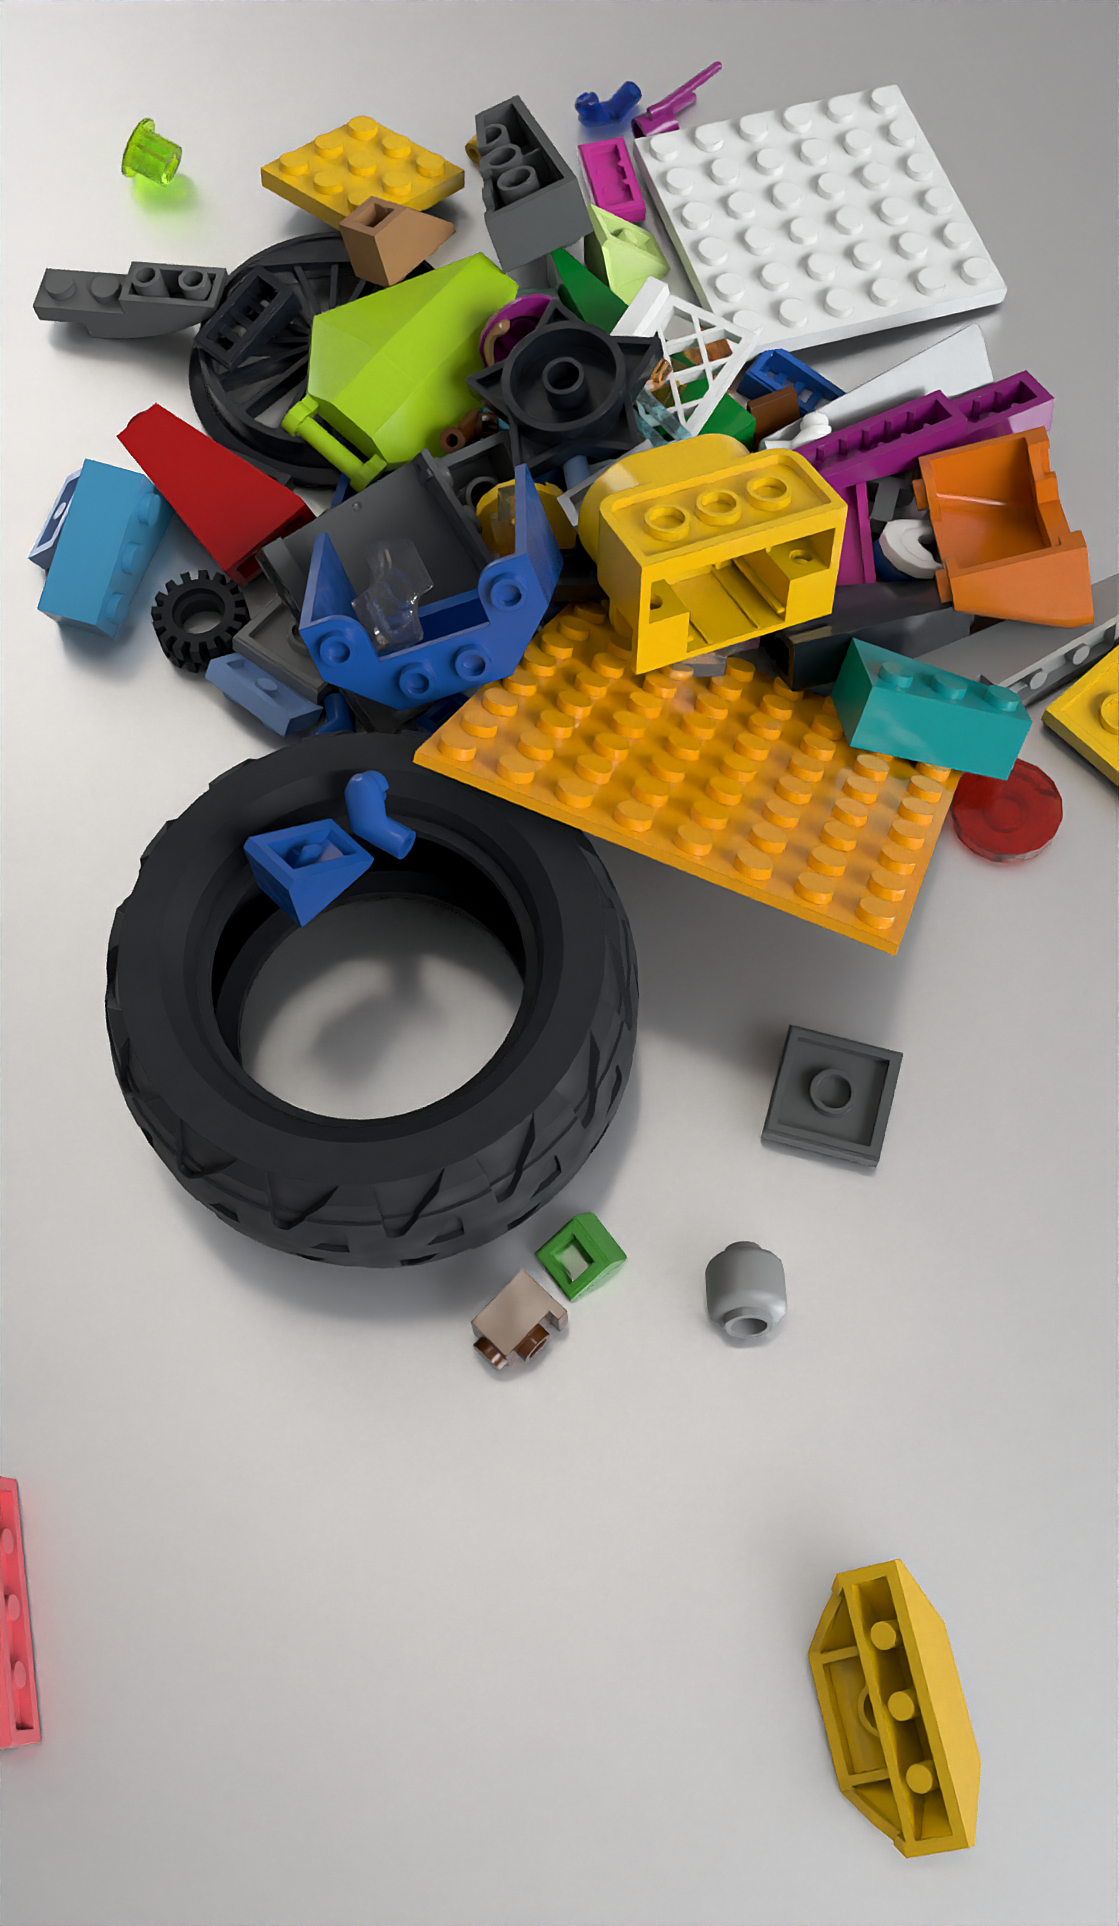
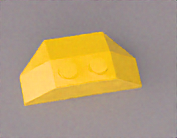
(896, 1711)

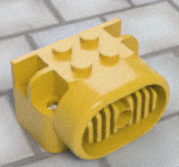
(711, 545)

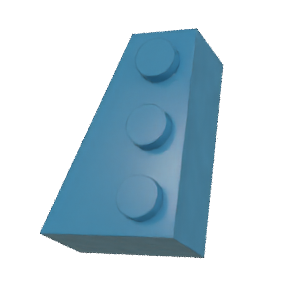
(104, 548)

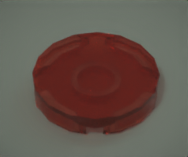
(1009, 816)

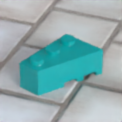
(927, 713)

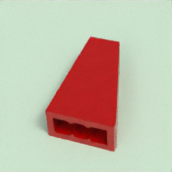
(214, 491)

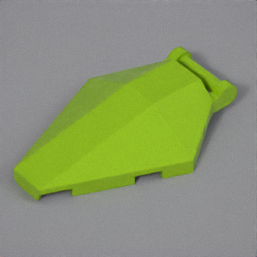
(398, 367)

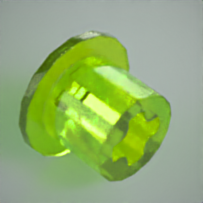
(150, 154)

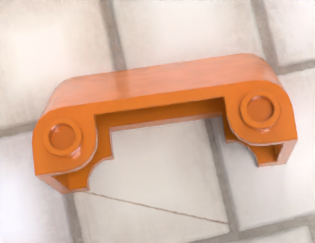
(1005, 532)

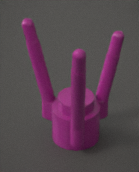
(661, 116)

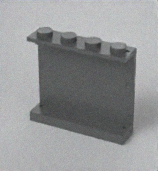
(405, 504)

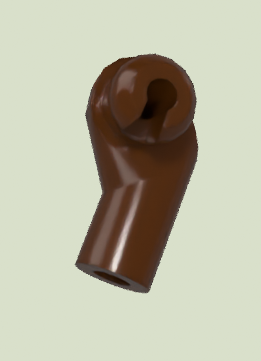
(469, 430)

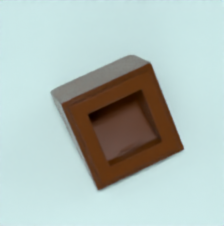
(773, 413)

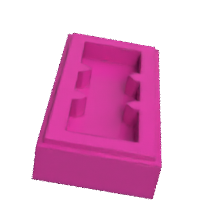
(612, 179)

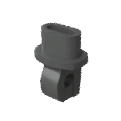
(887, 494)

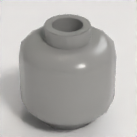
(746, 1289)

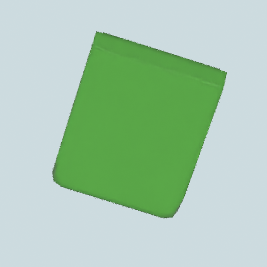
(580, 1254)

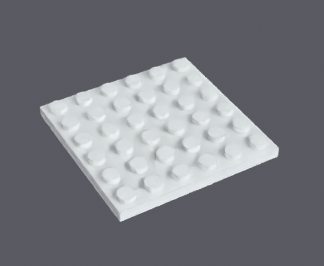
(818, 220)

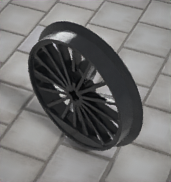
(287, 355)

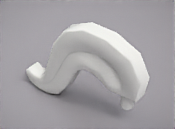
(902, 546)

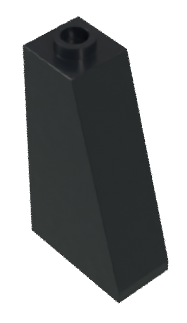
(890, 615)

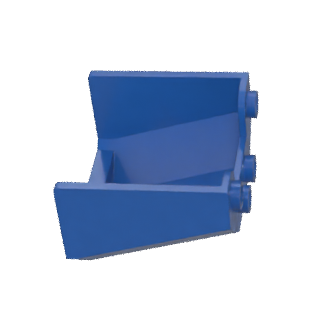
(465, 636)

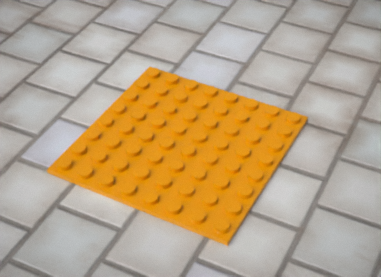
(704, 776)

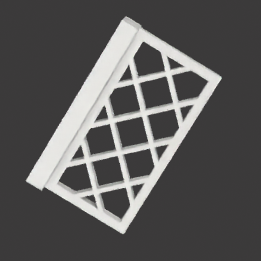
(650, 316)

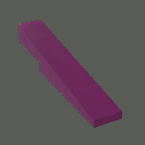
(928, 426)

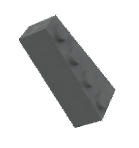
(527, 187)

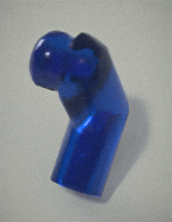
(608, 112)

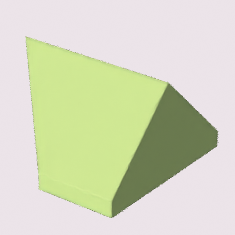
(622, 254)

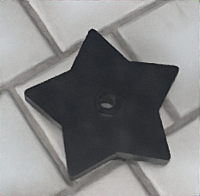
(568, 390)

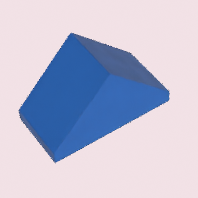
(306, 866)

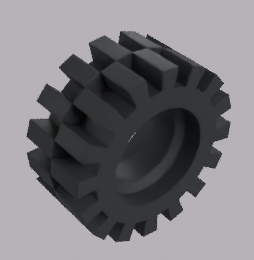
(192, 598)

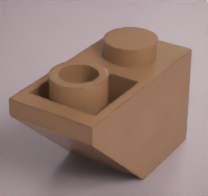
(390, 240)

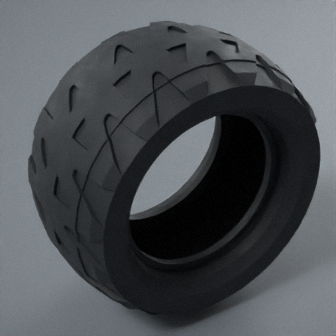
(404, 1182)

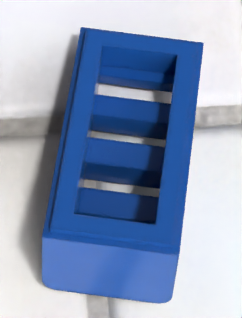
(786, 367)

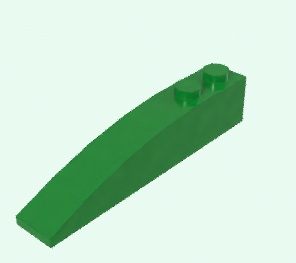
(603, 308)

